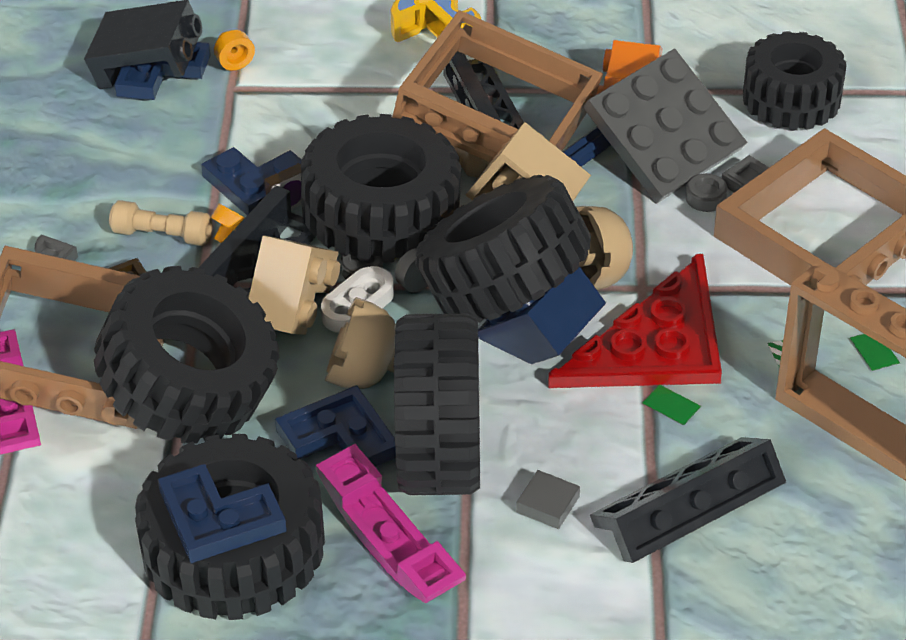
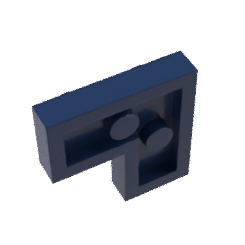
(144, 80)
(241, 179)
(340, 420)
(216, 524)

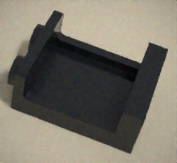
(141, 37)

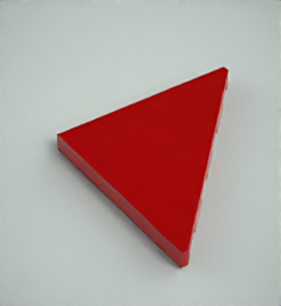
(653, 342)

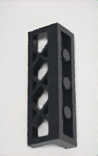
(474, 93)
(239, 251)
(691, 497)

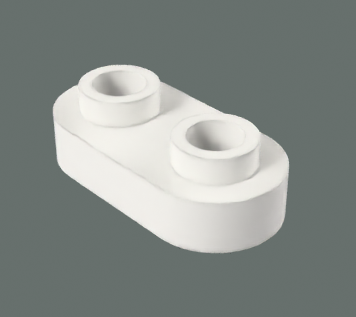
(368, 283)

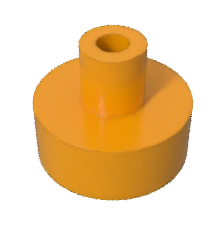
(234, 50)
(228, 219)

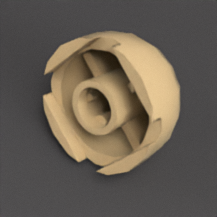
(609, 246)
(363, 347)

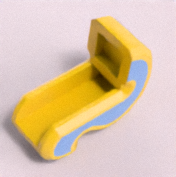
(412, 16)

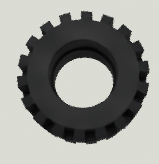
(794, 80)

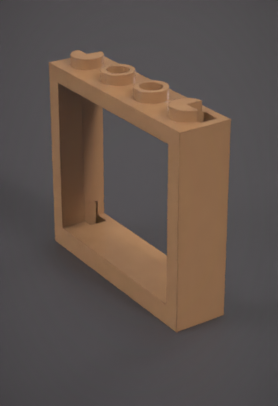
(507, 52)
(739, 214)
(68, 283)
(824, 400)

